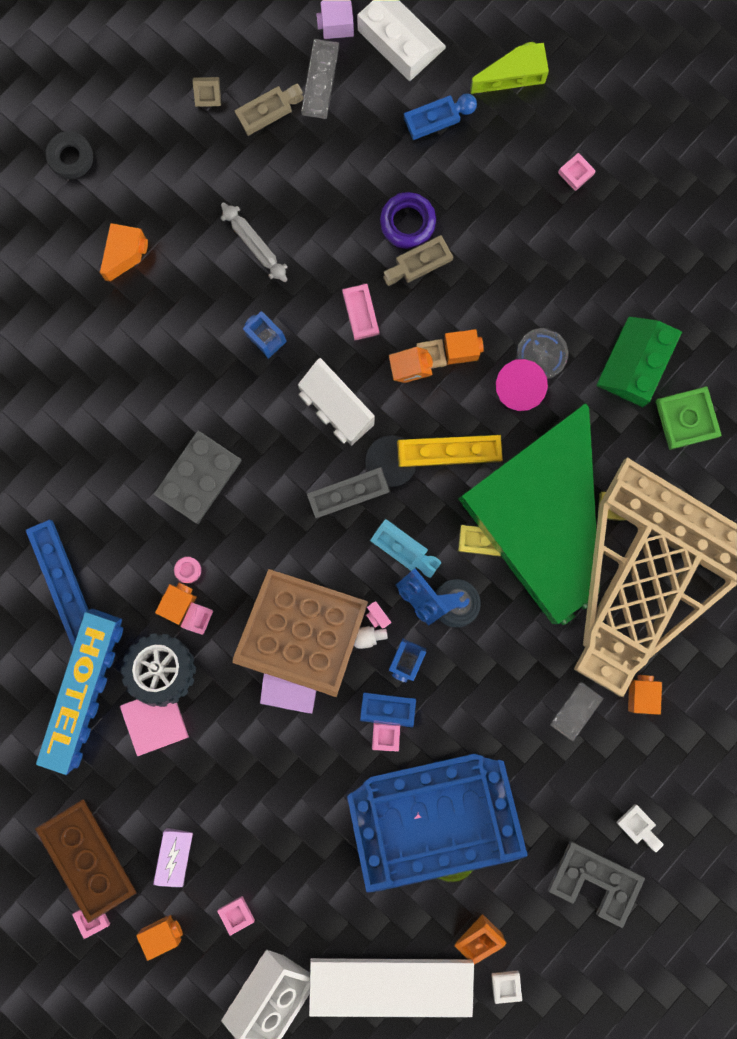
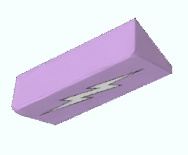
(173, 858)

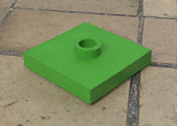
(688, 418)

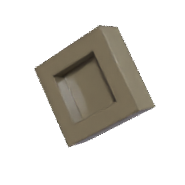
(207, 91)

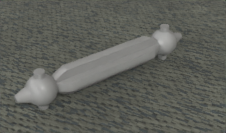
(254, 242)

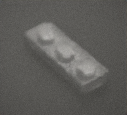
(320, 78)

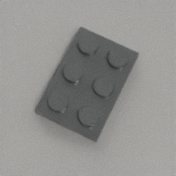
(197, 477)

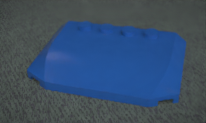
(462, 827)

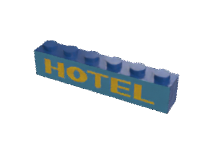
(79, 691)

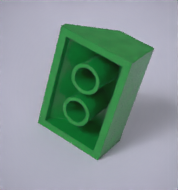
(639, 359)

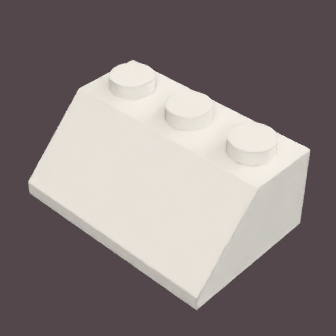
(399, 36)
(335, 403)
(268, 999)

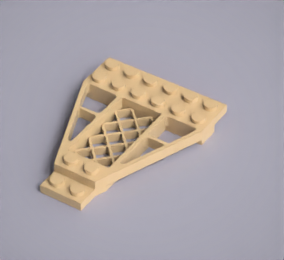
(675, 521)

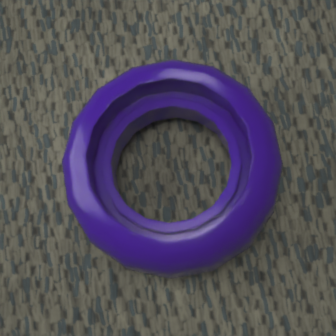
(414, 201)

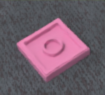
(153, 726)

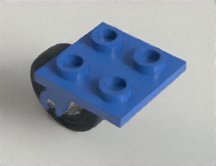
(453, 603)

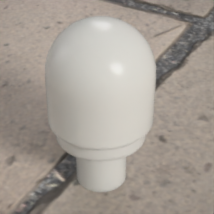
(368, 636)

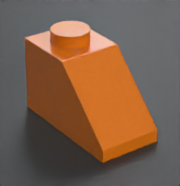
(122, 250)

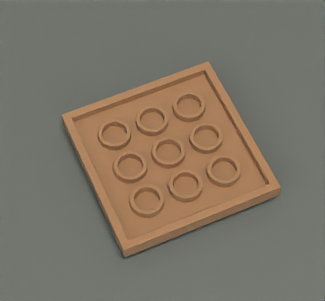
(301, 632)

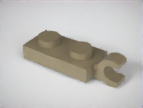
(268, 108)
(419, 261)

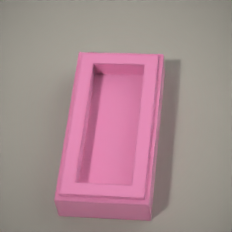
(360, 312)

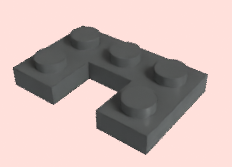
(581, 864)

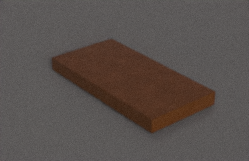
(85, 861)

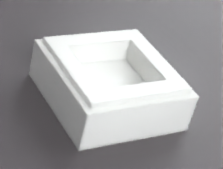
(506, 987)

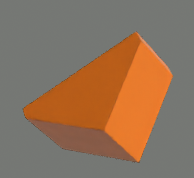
(480, 940)

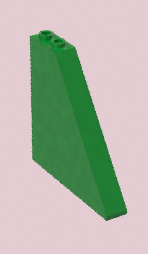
(544, 517)

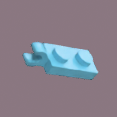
(404, 549)

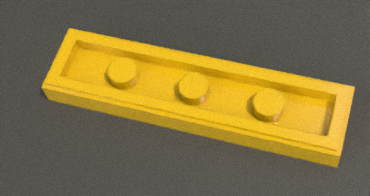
(449, 451)

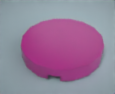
(521, 384)

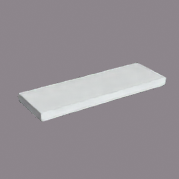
(391, 987)

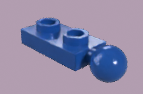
(438, 115)

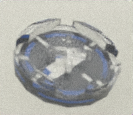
(545, 349)

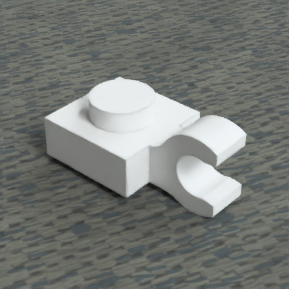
(639, 826)

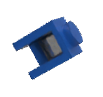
(264, 334)
(407, 660)

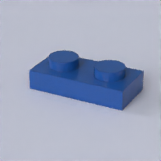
(388, 709)

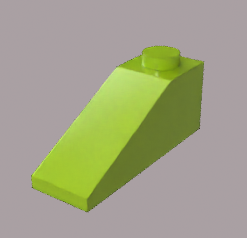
(519, 68)

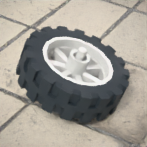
(137, 658)

